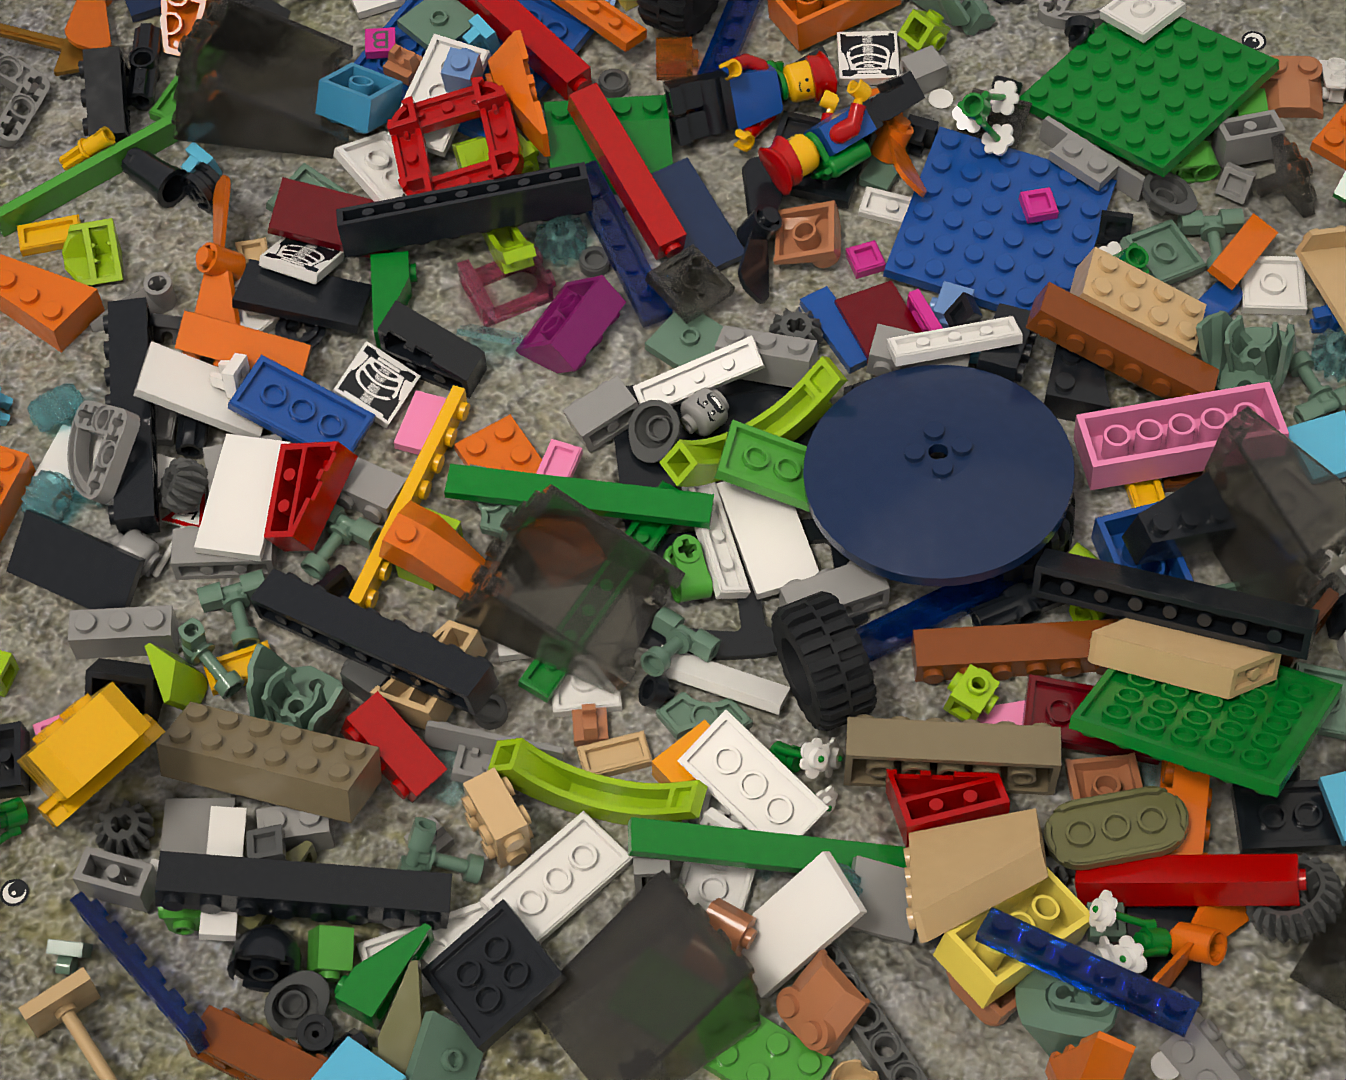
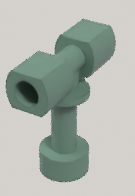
(1212, 228)
(1322, 398)
(341, 531)
(234, 599)
(679, 640)
(197, 650)
(423, 854)

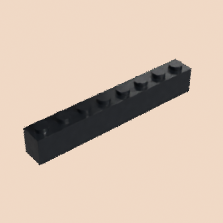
(464, 210)
(129, 337)
(1176, 603)
(376, 641)
(302, 890)

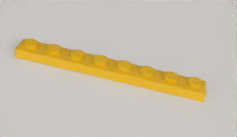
(416, 489)

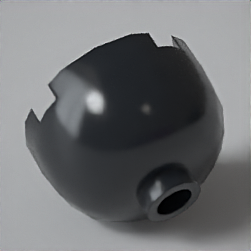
(264, 957)

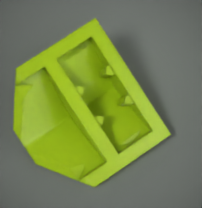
(93, 253)
(176, 678)

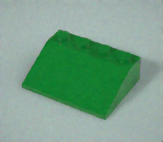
(641, 117)

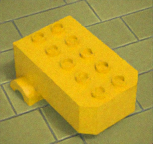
(86, 750)

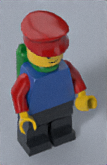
(743, 96)
(839, 134)

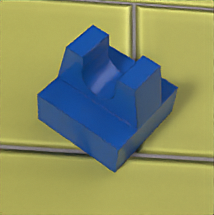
(1323, 319)

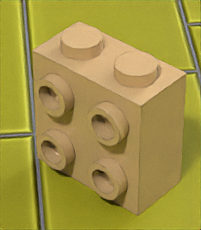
(497, 818)

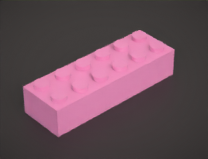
(1164, 435)

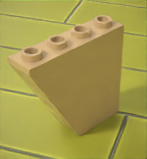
(1182, 658)
(970, 868)

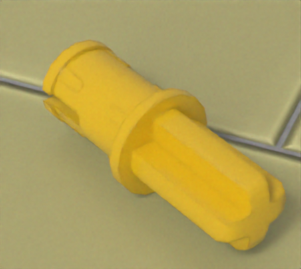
(87, 148)

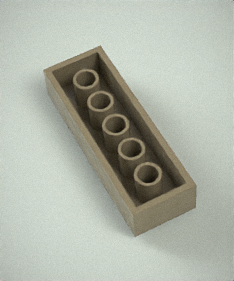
(1021, 754)
(270, 762)

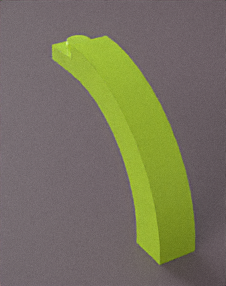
(505, 244)
(696, 461)
(598, 795)

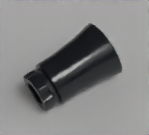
(155, 176)

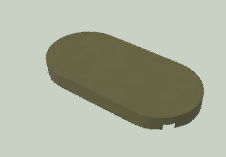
(1116, 828)

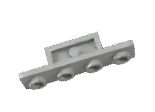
(1088, 161)
(473, 748)
(1203, 1053)

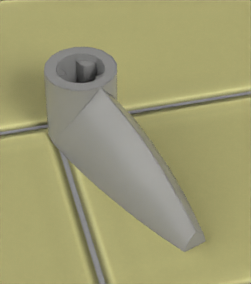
(158, 292)

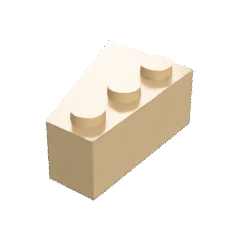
(418, 707)

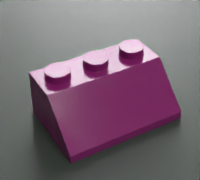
(572, 324)

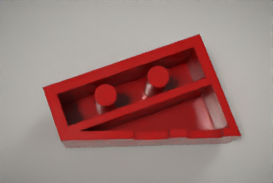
(305, 492)
(403, 755)
(942, 800)

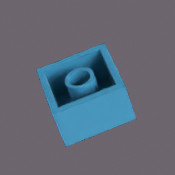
(358, 97)

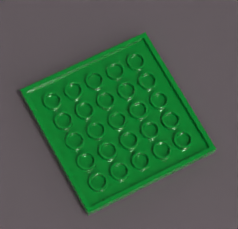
(1152, 96)
(1239, 740)

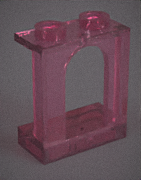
(474, 280)

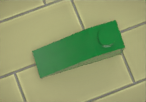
(390, 281)
(375, 981)

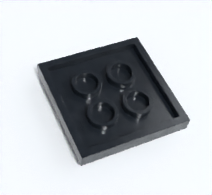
(819, 190)
(493, 975)

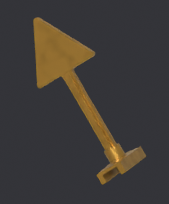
(68, 58)

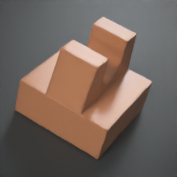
(402, 64)
(589, 725)

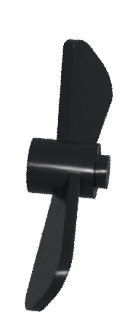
(755, 231)

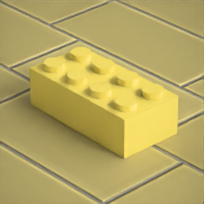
(989, 973)

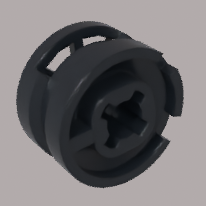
(201, 185)

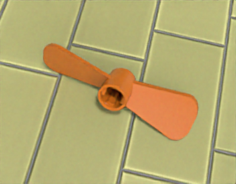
(89, 24)
(891, 146)
(219, 264)
(1201, 939)

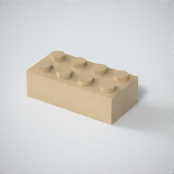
(1139, 299)

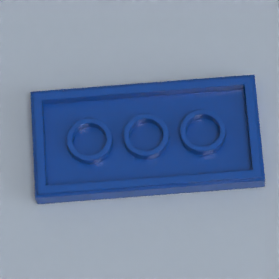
(298, 407)

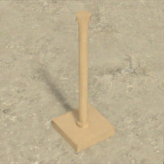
(60, 1005)

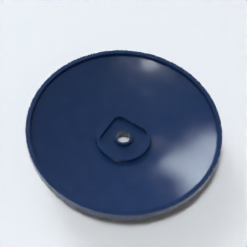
(946, 517)

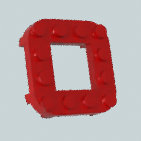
(415, 119)

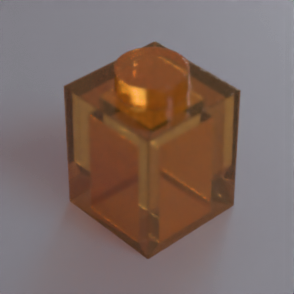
(675, 57)

